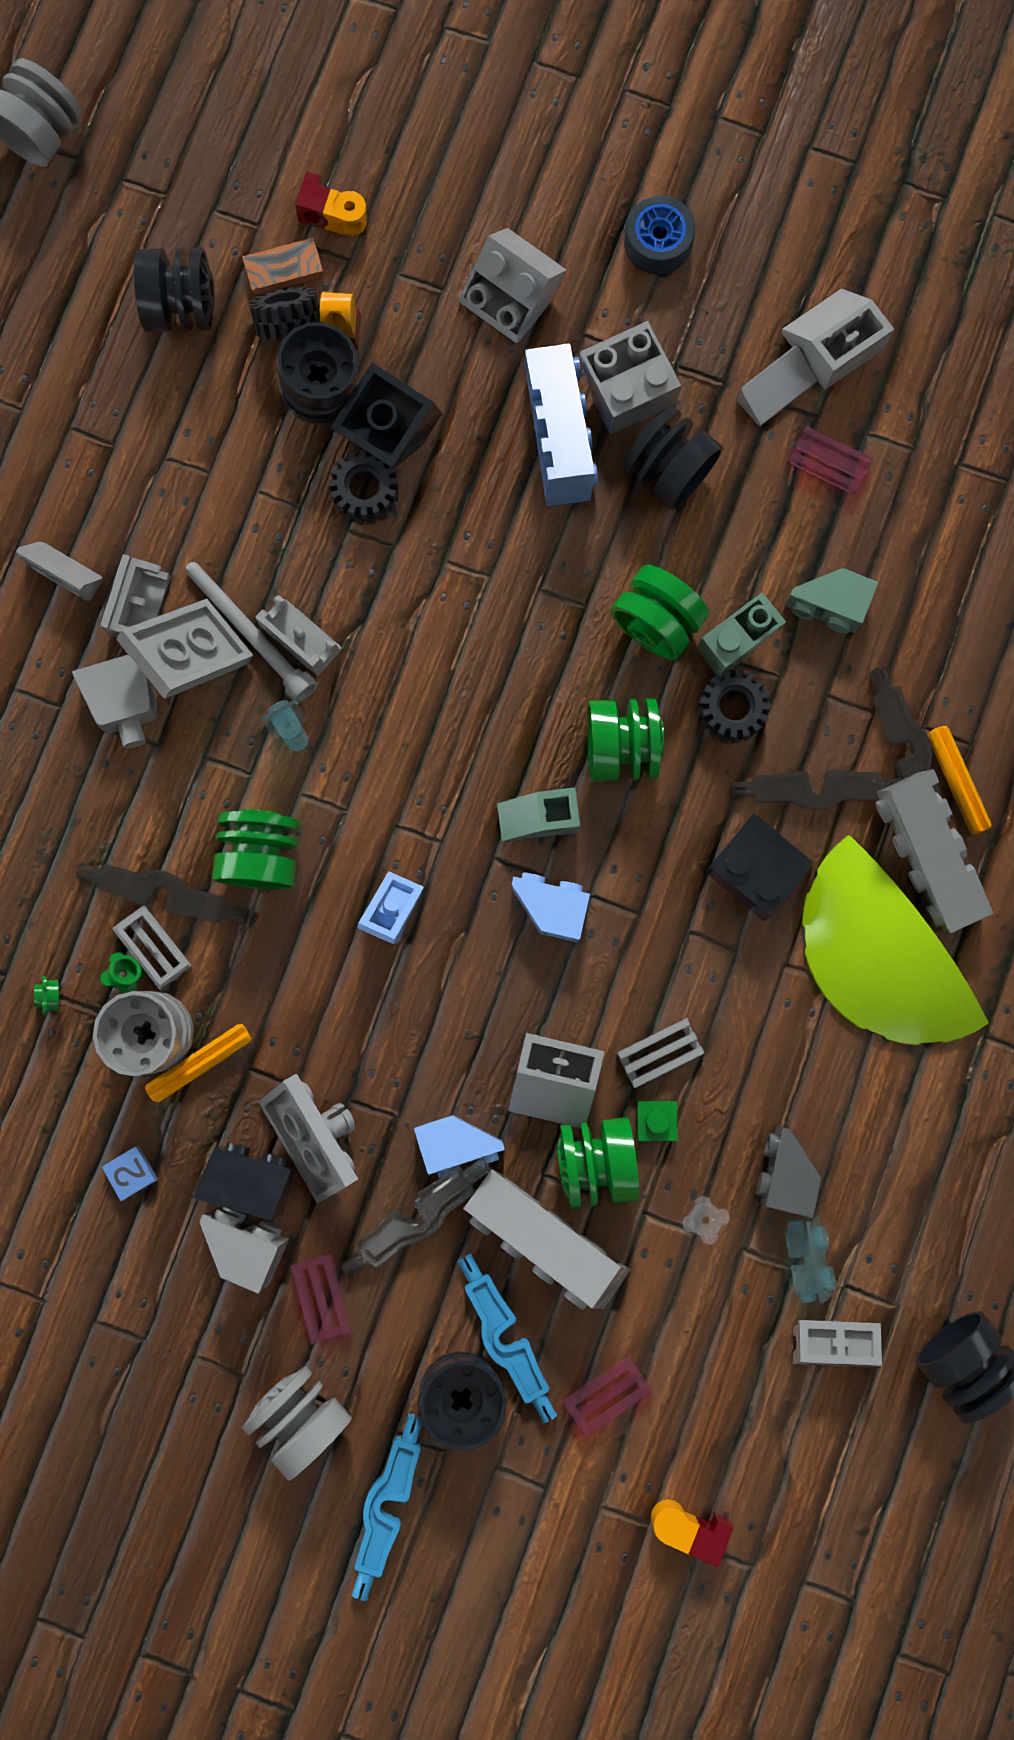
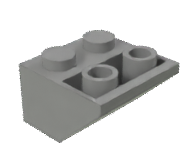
(511, 284)
(839, 335)
(630, 377)
(555, 1080)
(243, 1250)

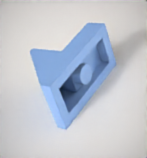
(391, 908)

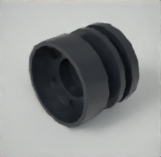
(171, 290)
(321, 354)
(667, 453)
(970, 1367)
(462, 1424)

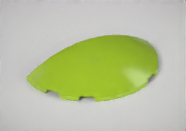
(880, 955)

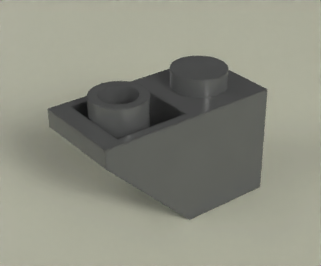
(790, 1177)

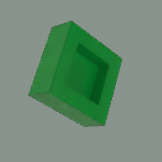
(657, 1121)

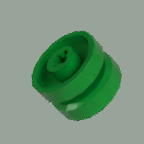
(659, 612)

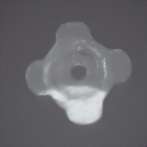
(694, 1223)

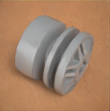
(35, 112)
(122, 1039)
(296, 1422)

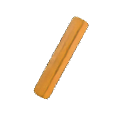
(959, 780)
(198, 1063)

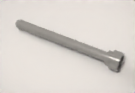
(298, 684)

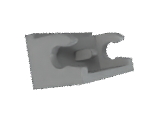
(134, 595)
(298, 635)
(837, 1344)

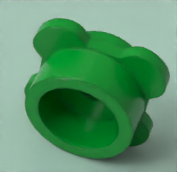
(122, 963)
(46, 995)

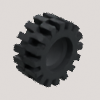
(283, 311)
(363, 509)
(740, 684)

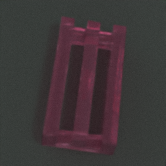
(836, 448)
(329, 1331)
(606, 1377)

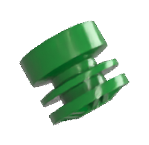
(624, 740)
(256, 850)
(599, 1163)

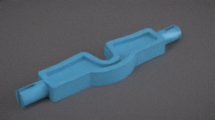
(518, 1355)
(379, 1525)

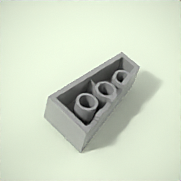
(933, 852)
(545, 1241)

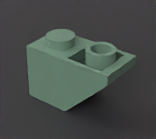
(835, 598)
(740, 634)
(539, 815)

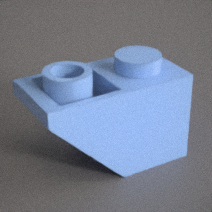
(553, 909)
(454, 1142)

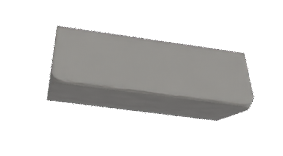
(776, 386)
(60, 569)

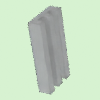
(172, 974)
(690, 1038)

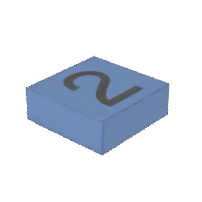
(129, 1173)

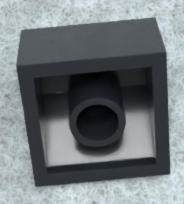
(386, 417)
(759, 867)
(246, 1181)

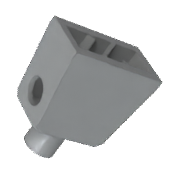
(119, 698)

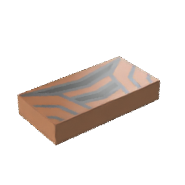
(283, 266)

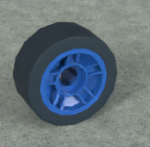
(665, 218)

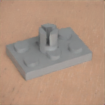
(184, 648)
(311, 1136)

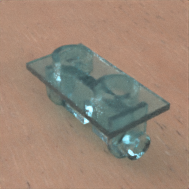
(285, 721)
(814, 1275)

